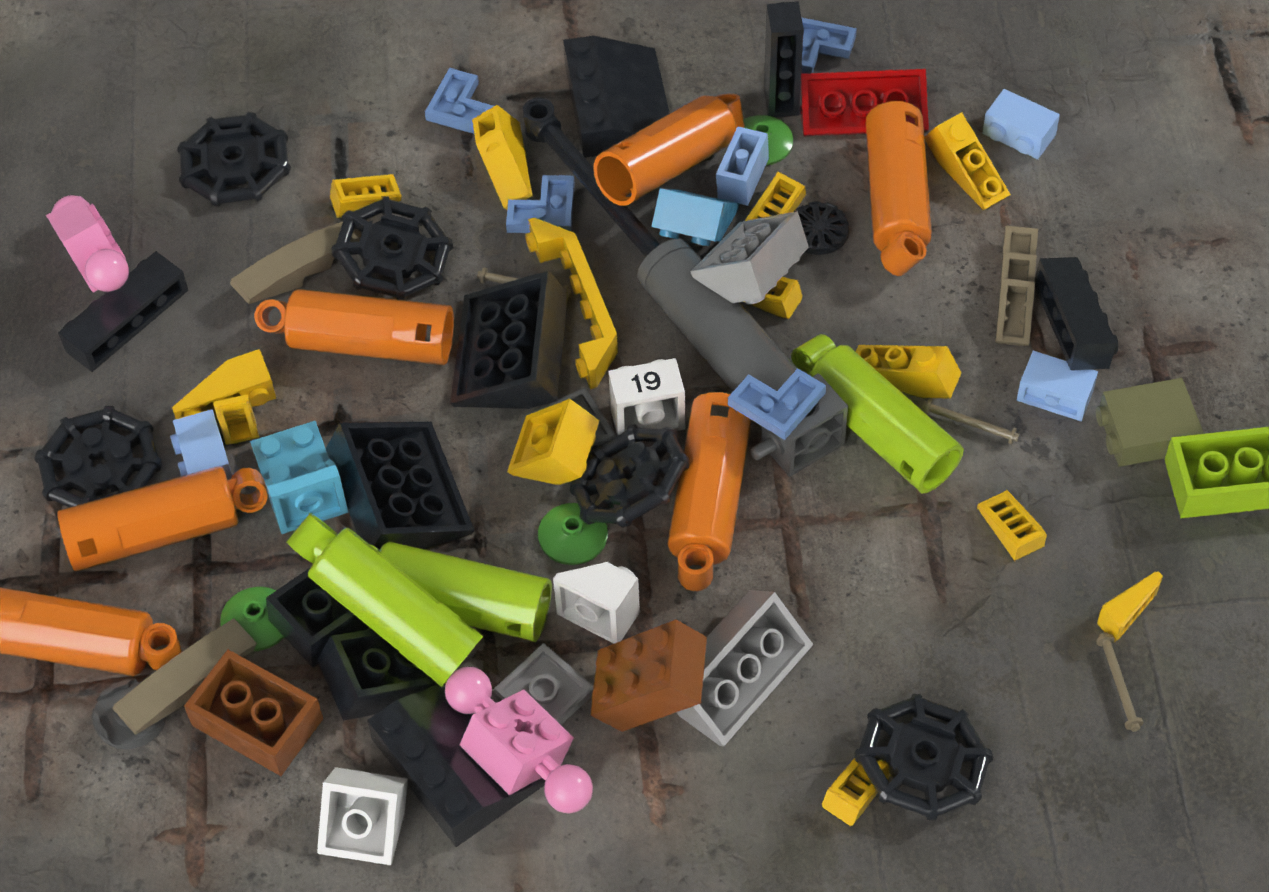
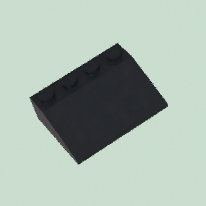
(612, 90)
(511, 344)
(398, 484)
(423, 744)

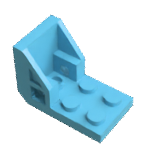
(299, 476)

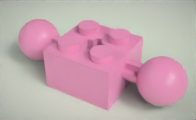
(89, 243)
(517, 741)

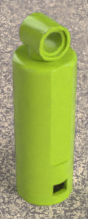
(882, 414)
(478, 592)
(385, 598)

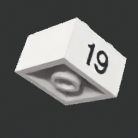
(647, 396)

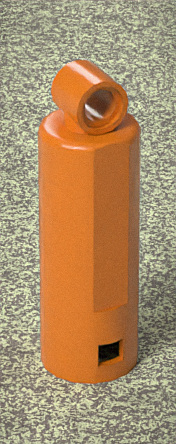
(667, 147)
(898, 185)
(362, 326)
(708, 490)
(158, 515)
(83, 633)

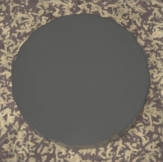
(112, 727)

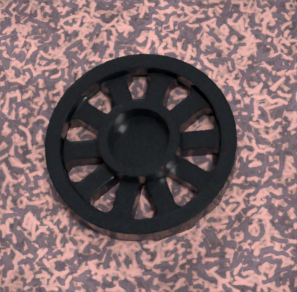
(822, 228)

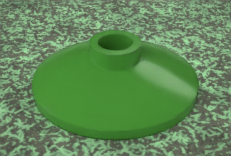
(779, 135)
(567, 545)
(257, 626)

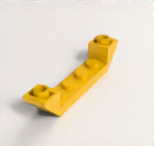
(553, 243)

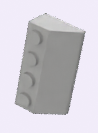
(753, 257)
(745, 663)

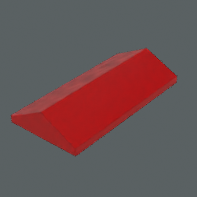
(842, 100)

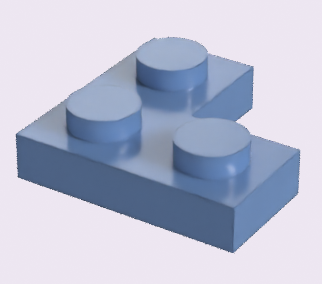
(825, 39)
(453, 101)
(553, 207)
(780, 409)

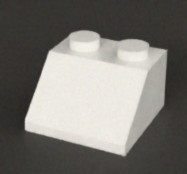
(599, 599)
(361, 815)

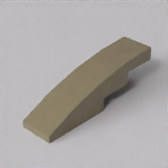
(288, 266)
(1016, 286)
(180, 677)

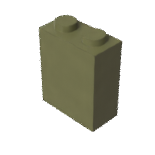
(1145, 418)

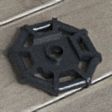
(230, 137)
(388, 262)
(96, 444)
(645, 465)
(921, 774)

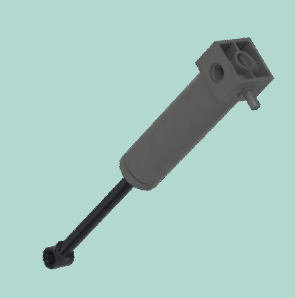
(715, 327)

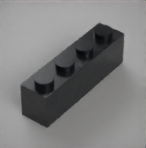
(783, 59)
(123, 312)
(1075, 313)

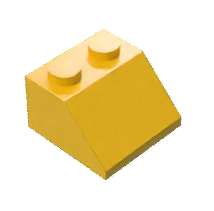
(554, 444)

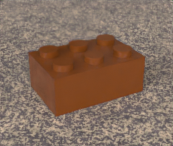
(649, 676)
(254, 712)

